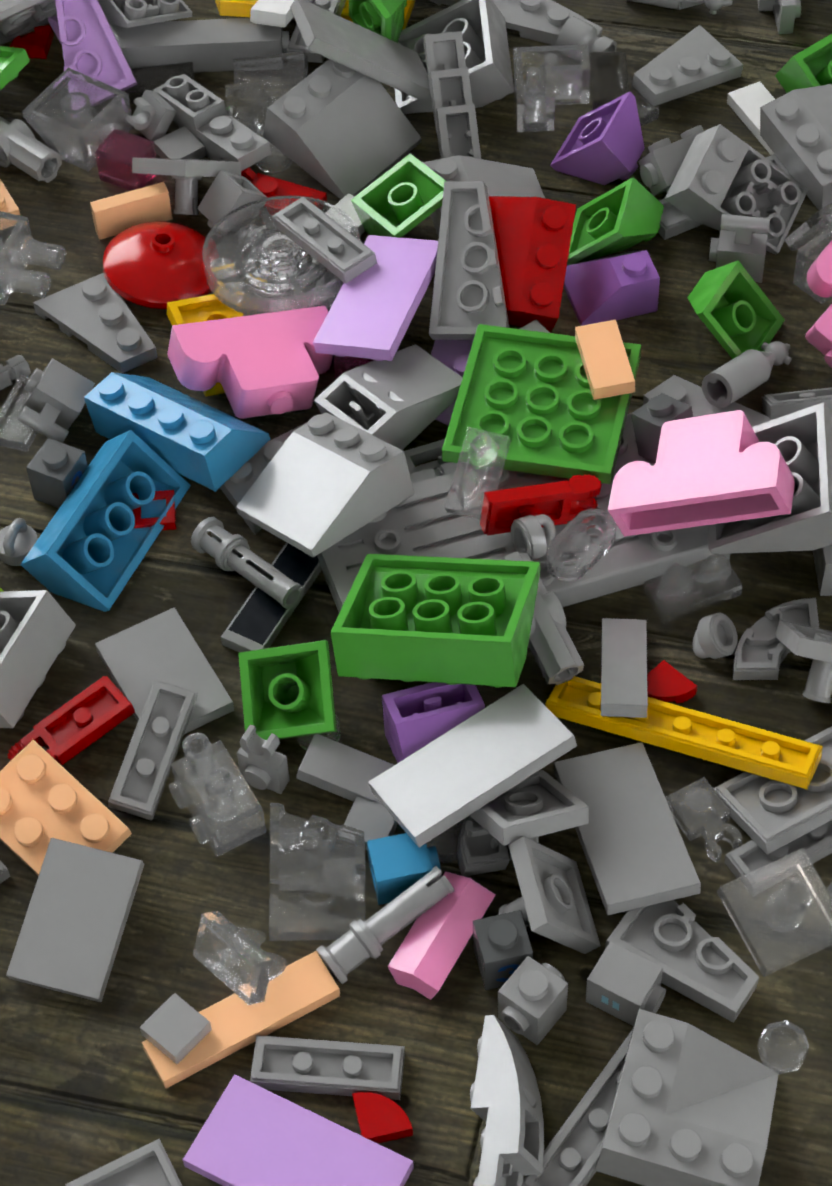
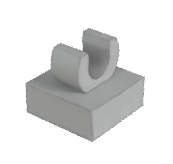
(151, 115)

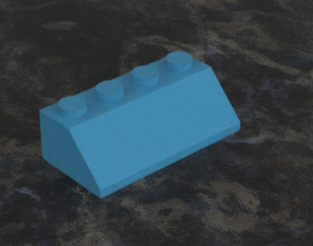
(180, 429)
(91, 539)

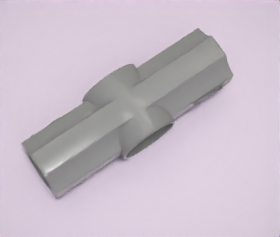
(25, 152)
(548, 635)

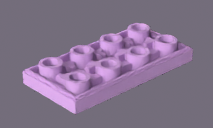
(381, 302)
(274, 1142)

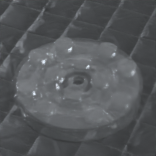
(262, 269)

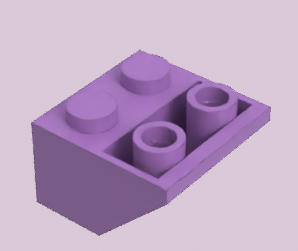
(425, 713)

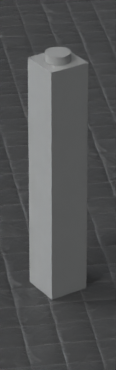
(206, 43)

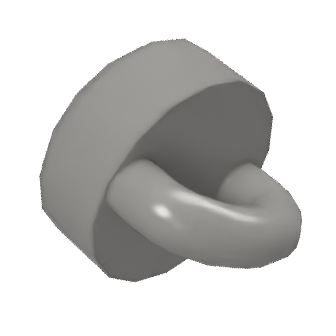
(529, 535)
(16, 542)
(715, 637)

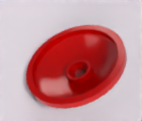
(156, 264)

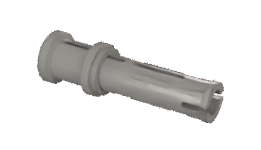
(234, 553)
(366, 937)

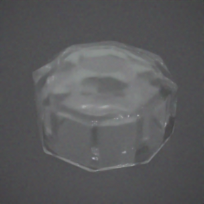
(783, 1047)

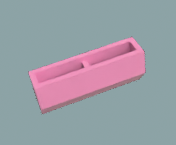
(440, 937)

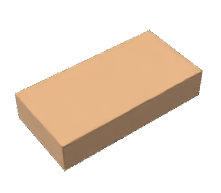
(131, 208)
(605, 359)

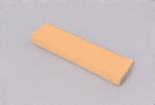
(235, 1024)

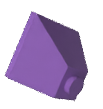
(603, 143)
(613, 287)

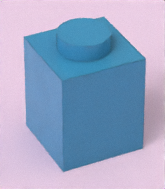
(398, 864)

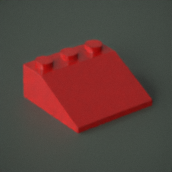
(532, 255)

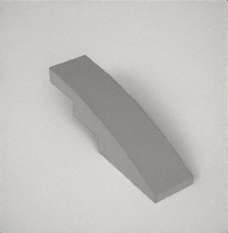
(451, 95)

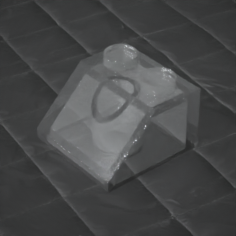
(78, 116)

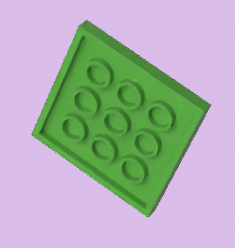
(540, 398)

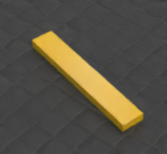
(693, 734)

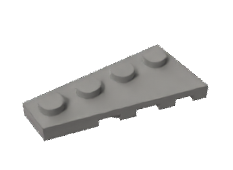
(467, 265)

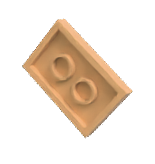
(47, 802)

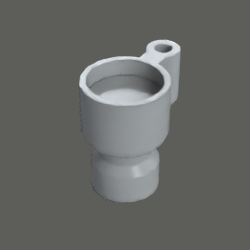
(583, 31)

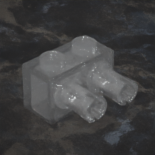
(18, 251)
(216, 795)

